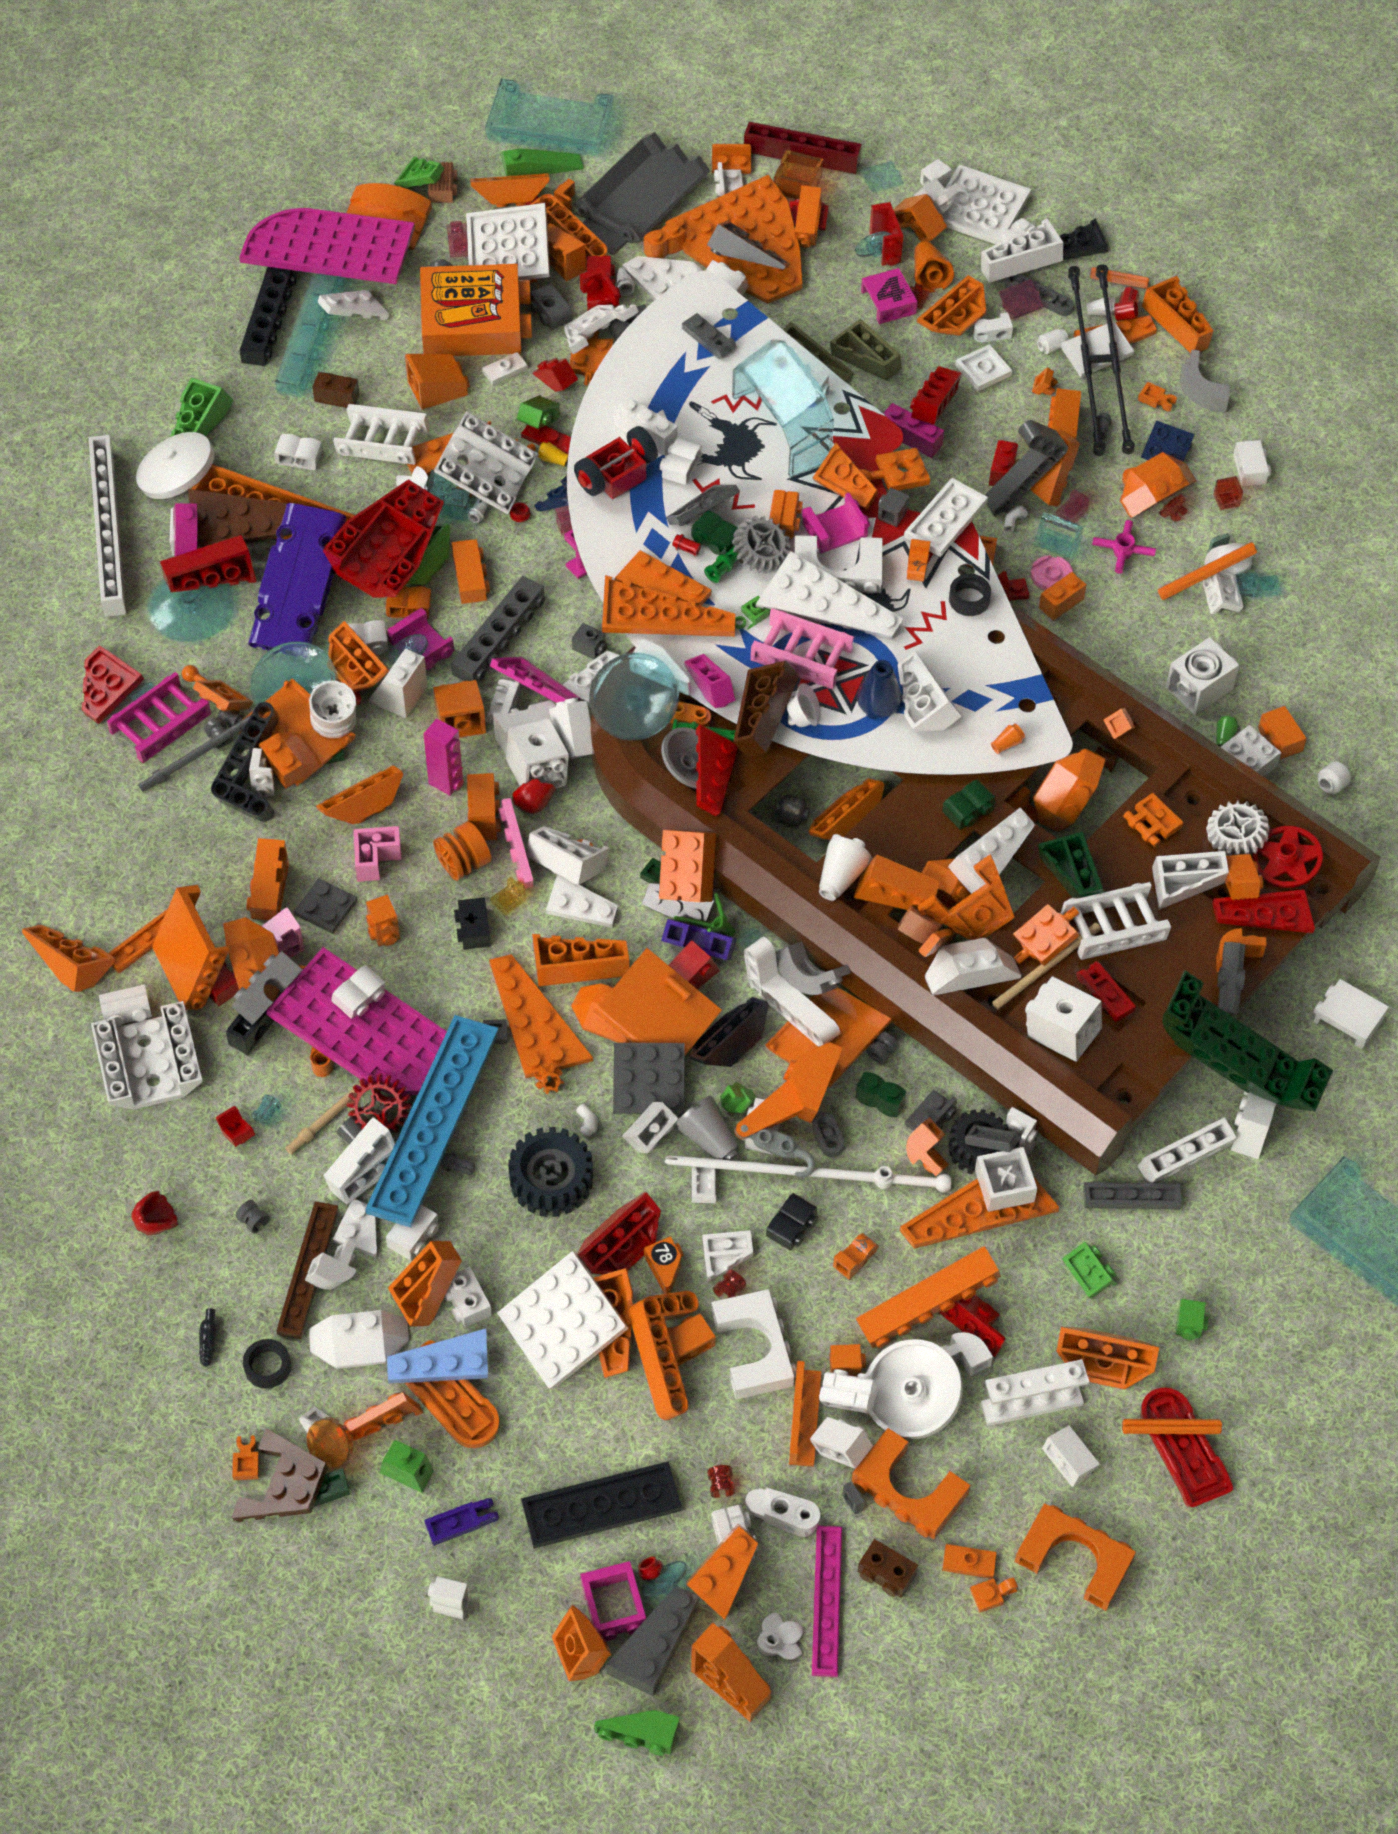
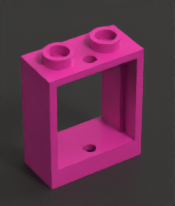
(605, 1577)

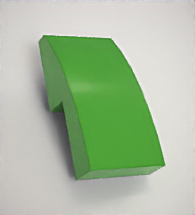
(753, 613)

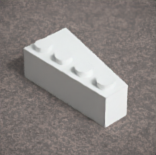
(1023, 253)

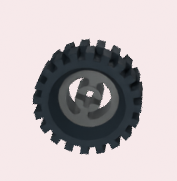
(557, 1154)

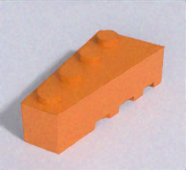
(1065, 411)

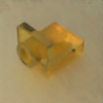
(509, 897)

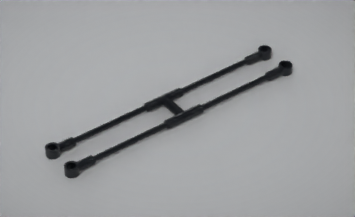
(1112, 357)

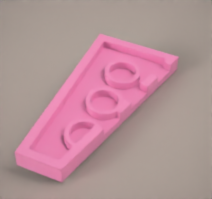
(517, 849)

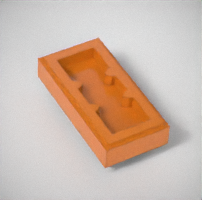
(969, 1561)

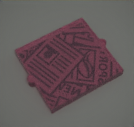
(1020, 299)

